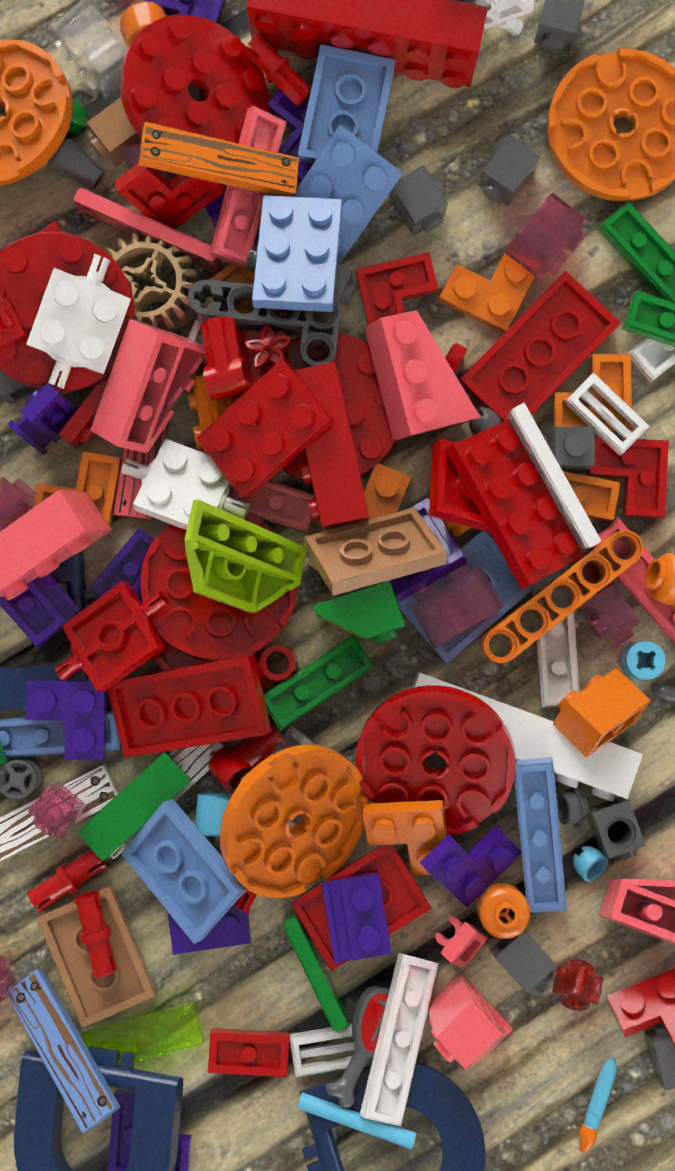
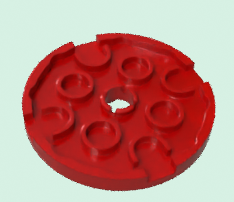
(192, 53)
(24, 279)
(361, 399)
(198, 623)
(461, 731)

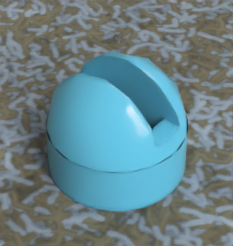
(590, 863)

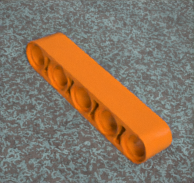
(577, 588)

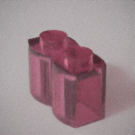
(547, 236)
(456, 605)

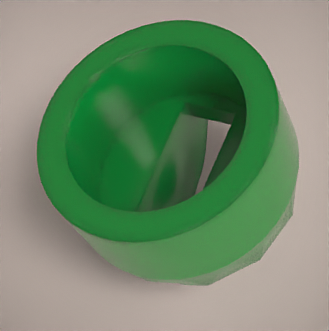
(79, 118)

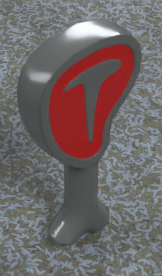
(365, 1033)

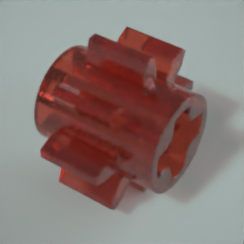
(577, 985)

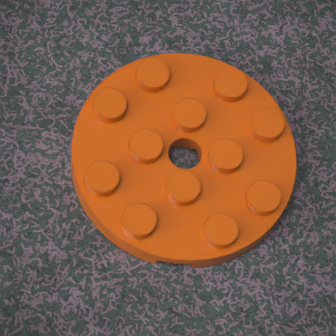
(36, 108)
(582, 129)
(290, 783)

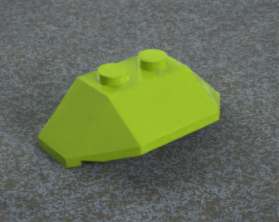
(239, 559)

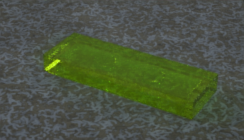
(150, 1034)

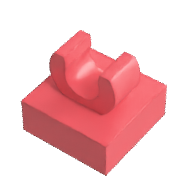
(463, 945)

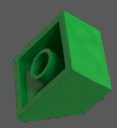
(365, 613)

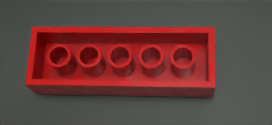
(423, 36)

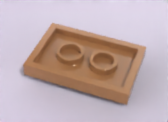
(375, 551)
(102, 996)

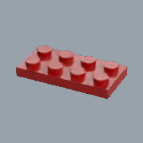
(540, 349)
(514, 503)
(189, 706)

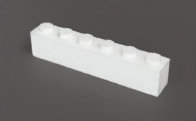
(608, 770)

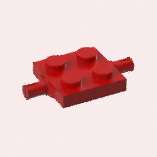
(112, 636)

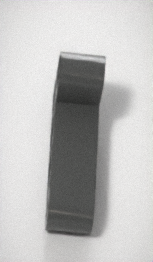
(299, 324)

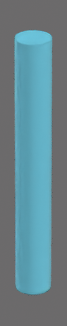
(353, 1120)

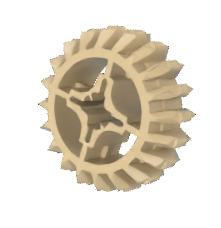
(151, 270)

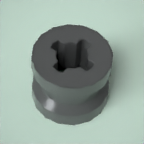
(13, 782)

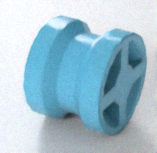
(634, 660)

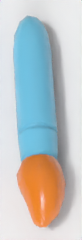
(597, 1105)

